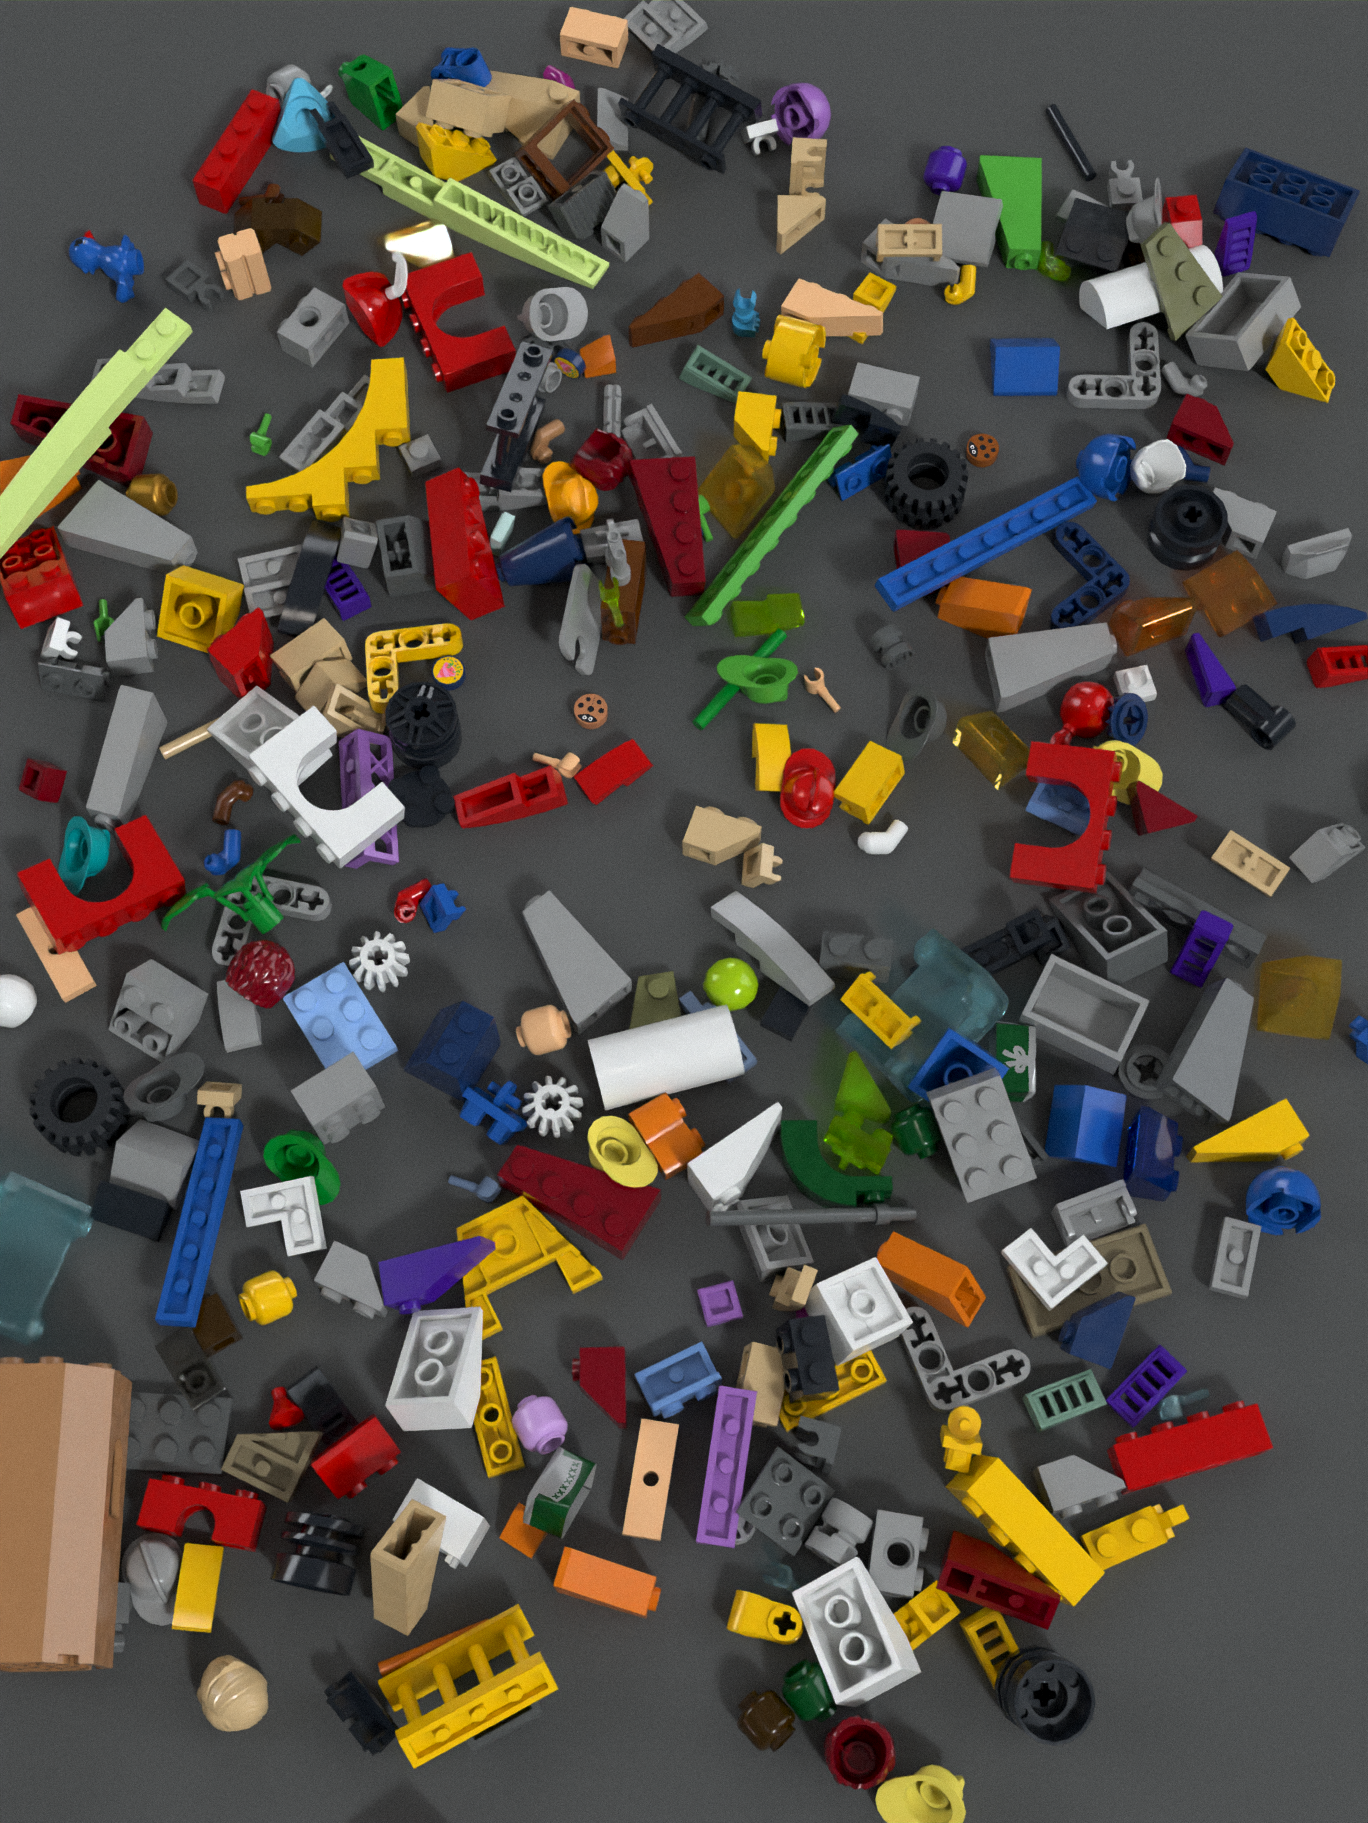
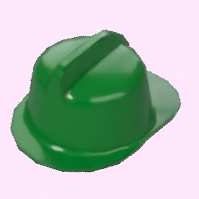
(300, 1156)

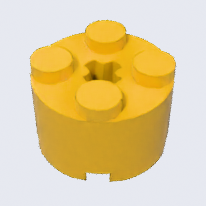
(794, 351)

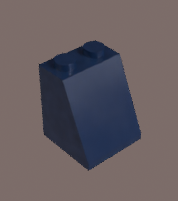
(455, 1049)

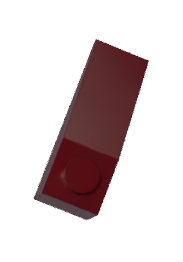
(993, 1580)

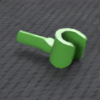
(259, 441)
(704, 508)
(104, 621)

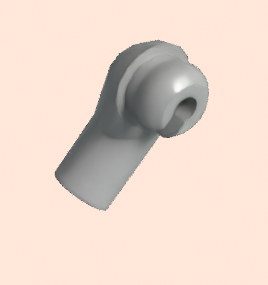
(1182, 384)

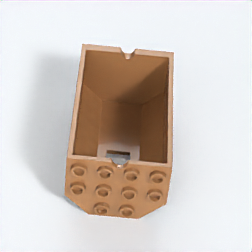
(60, 1512)

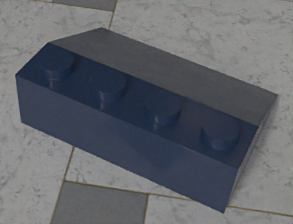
(1288, 202)

